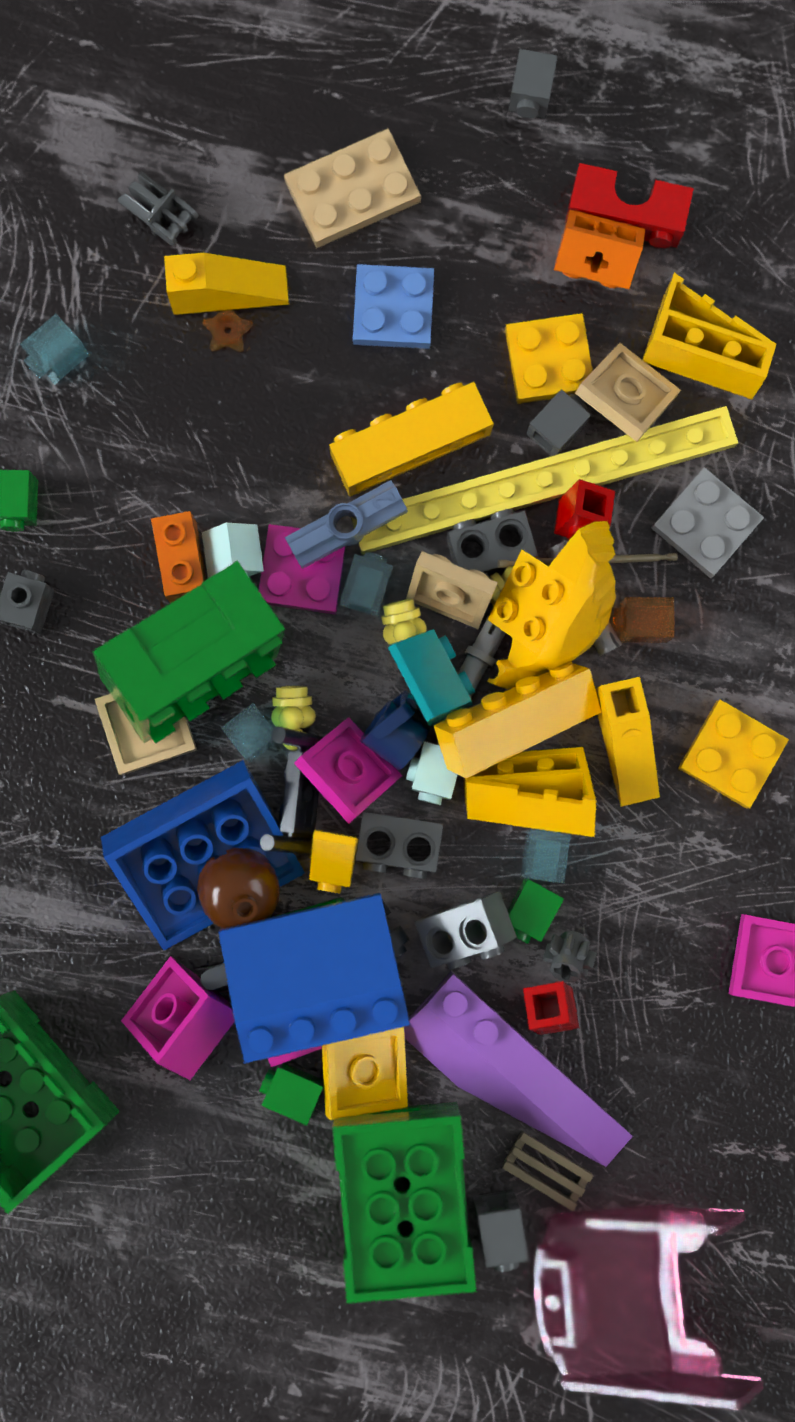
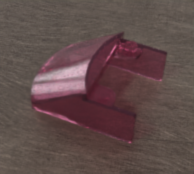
(616, 1305)

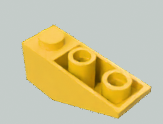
(628, 740)

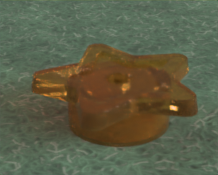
(234, 339)

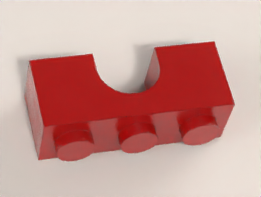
(661, 215)

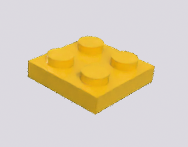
(548, 356)
(733, 754)
(365, 1074)

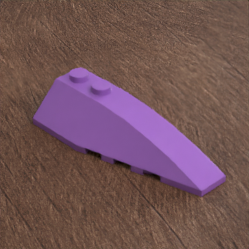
(508, 1072)

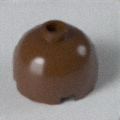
(238, 888)

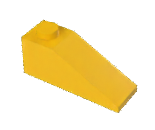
(222, 283)
(332, 861)

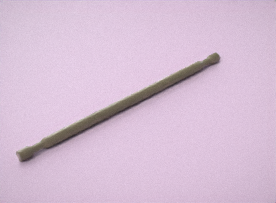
(616, 559)

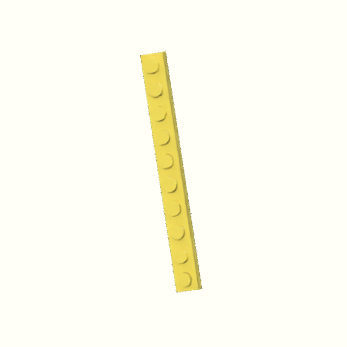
(554, 476)

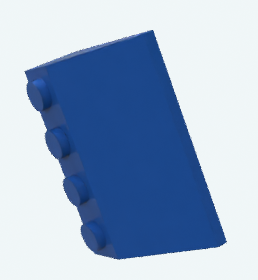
(168, 846)
(313, 978)

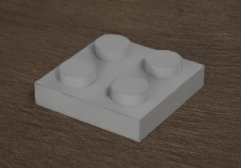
(707, 522)

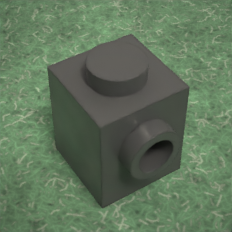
(25, 601)

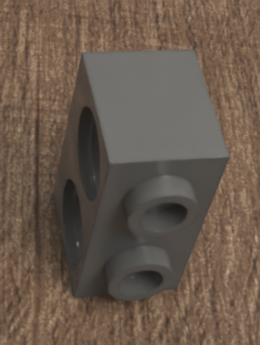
(487, 536)
(400, 833)
(464, 927)
(500, 1230)

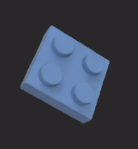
(393, 306)

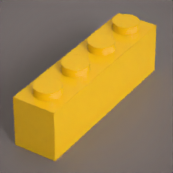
(411, 437)
(517, 718)

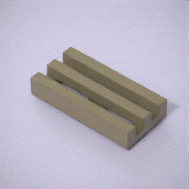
(577, 1189)

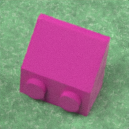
(179, 1019)

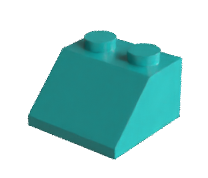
(431, 676)

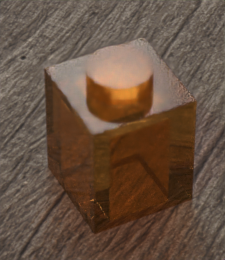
(645, 619)

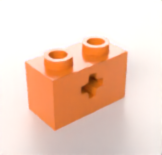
(588, 234)
(178, 554)

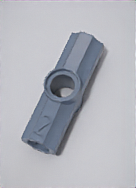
(369, 510)

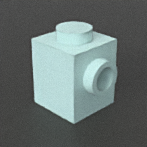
(230, 544)
(431, 775)

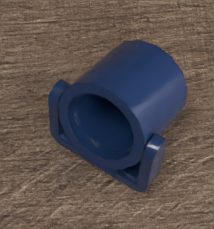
(395, 732)

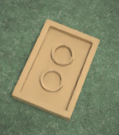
(352, 188)

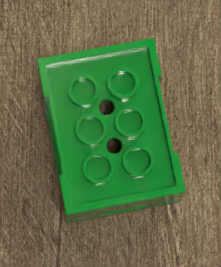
(190, 653)
(67, 1102)
(429, 1151)

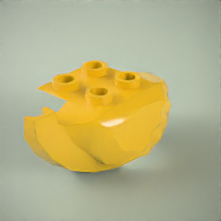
(556, 608)

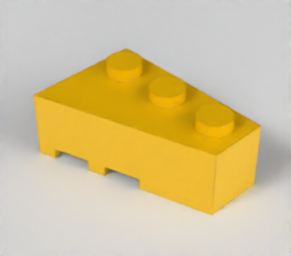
(707, 344)
(535, 791)

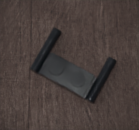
(300, 798)

